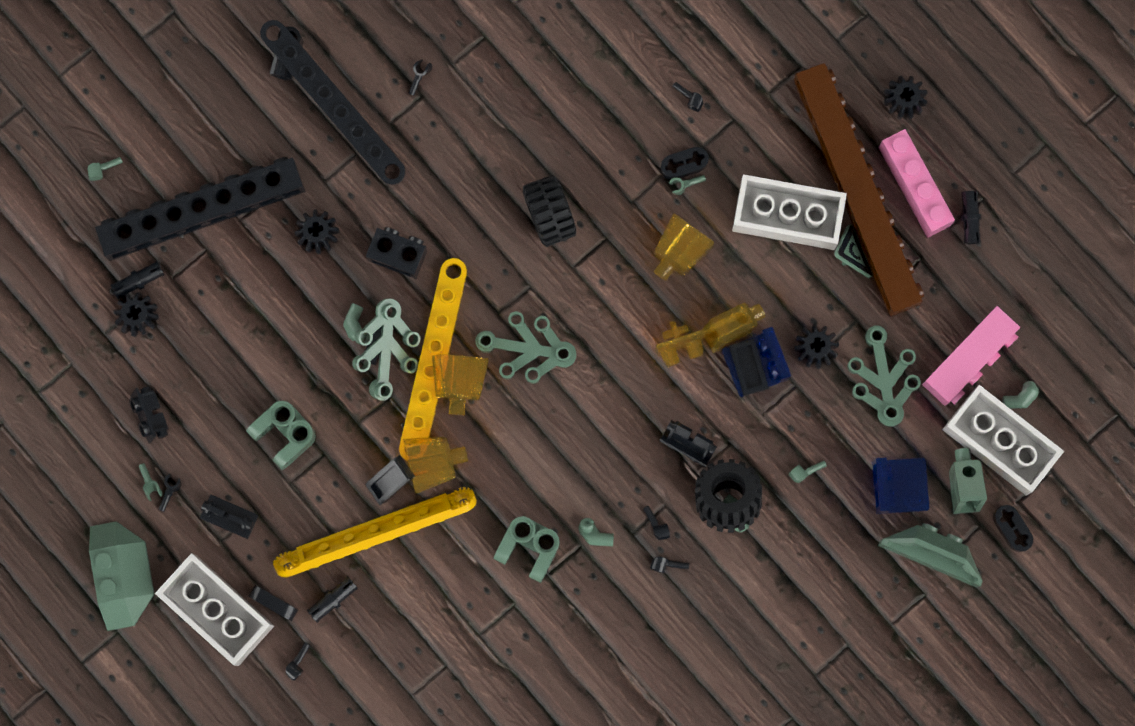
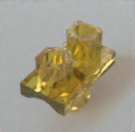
(690, 341)

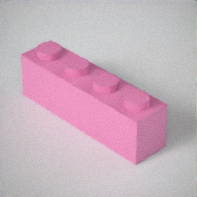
(916, 183)
(971, 355)

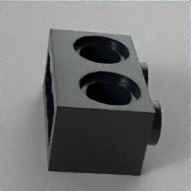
(394, 259)

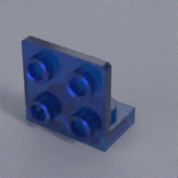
(771, 357)
(900, 485)

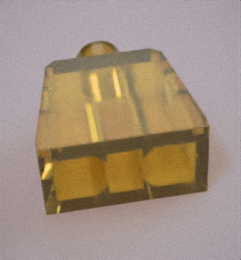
(680, 248)
(732, 325)
(458, 379)
(432, 461)

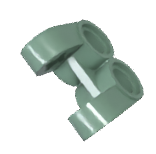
(288, 428)
(531, 542)

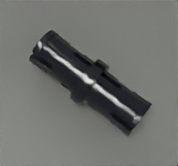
(971, 217)
(137, 280)
(332, 599)

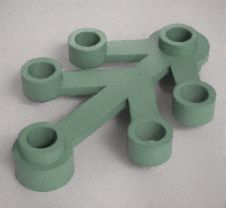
(385, 345)
(530, 349)
(884, 380)

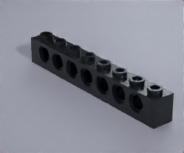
(190, 221)

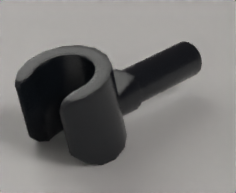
(419, 73)
(695, 99)
(169, 491)
(660, 531)
(660, 563)
(293, 671)

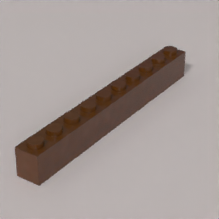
(863, 199)

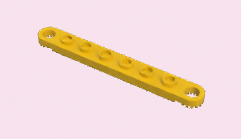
(436, 341)
(374, 532)

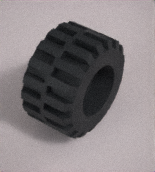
(549, 210)
(728, 476)

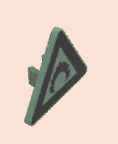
(851, 252)

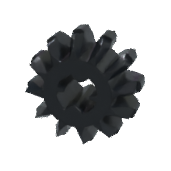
(901, 87)
(308, 227)
(127, 312)
(824, 353)

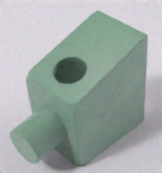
(967, 483)

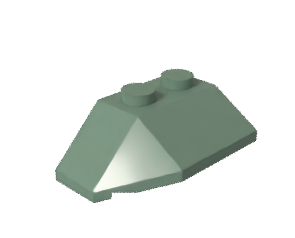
(936, 552)
(120, 574)

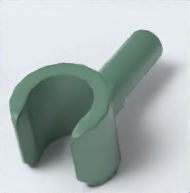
(95, 169)
(686, 183)
(798, 474)
(150, 485)

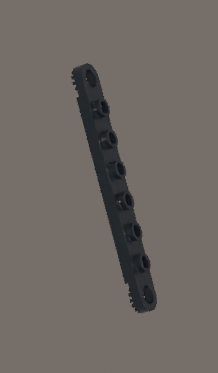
(332, 102)

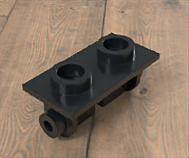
(143, 405)
(697, 449)
(228, 516)

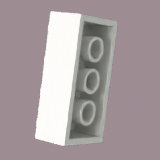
(789, 212)
(1003, 440)
(214, 609)

